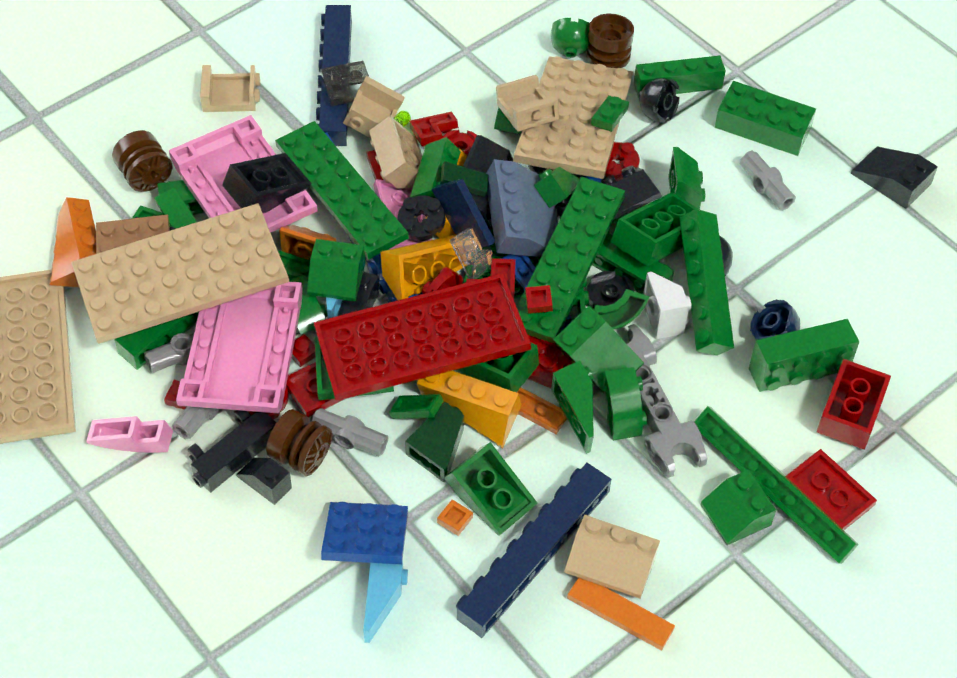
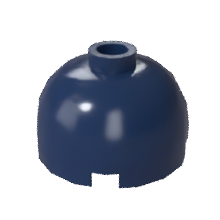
(774, 320)

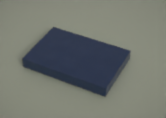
(462, 210)

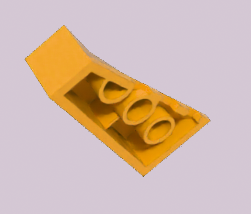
(412, 266)
(484, 405)

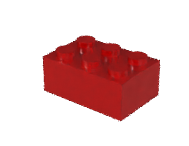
(854, 404)

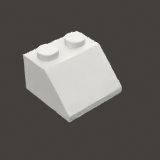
(666, 306)

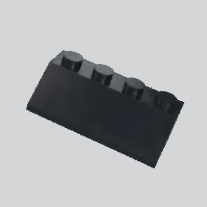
(480, 159)
(637, 186)

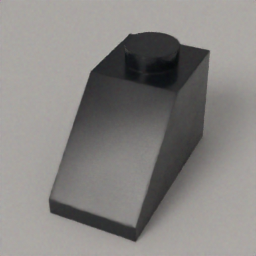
(266, 478)

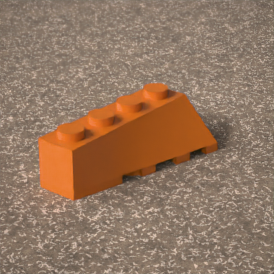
(74, 240)

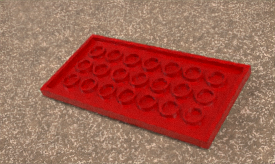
(421, 336)

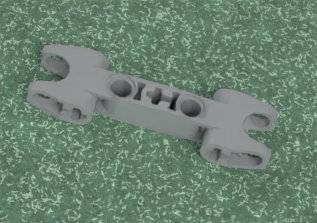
(668, 434)

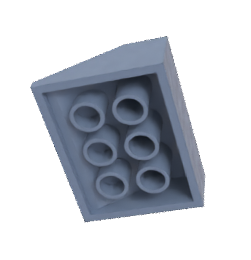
(518, 212)

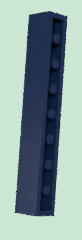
(335, 51)
(532, 550)

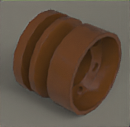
(610, 40)
(142, 160)
(299, 442)

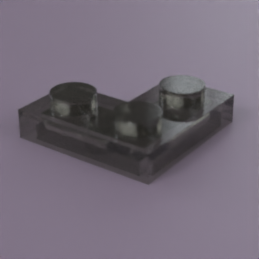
(339, 78)

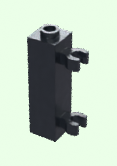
(232, 451)

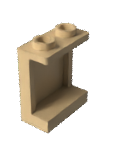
(229, 91)
(526, 103)
(372, 105)

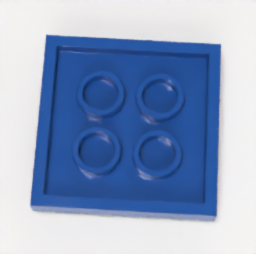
(365, 533)

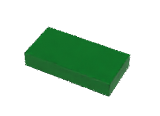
(173, 205)
(416, 406)

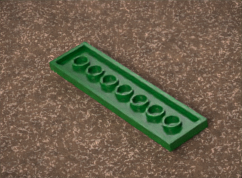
(343, 190)
(571, 254)

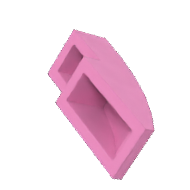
(130, 434)

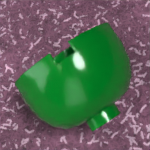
(570, 37)

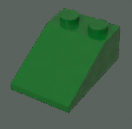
(596, 345)
(575, 396)
(491, 489)

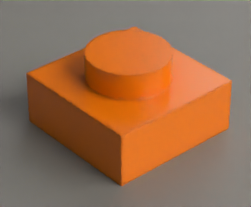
(455, 517)

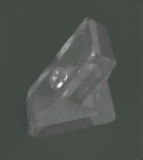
(470, 254)

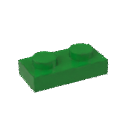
(610, 113)

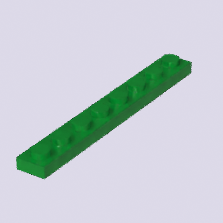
(776, 485)

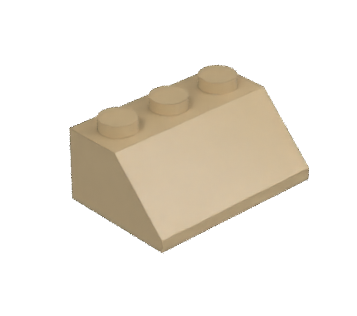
(396, 153)
(612, 556)

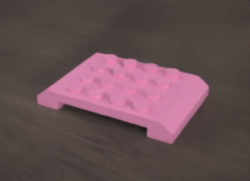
(206, 161)
(243, 352)

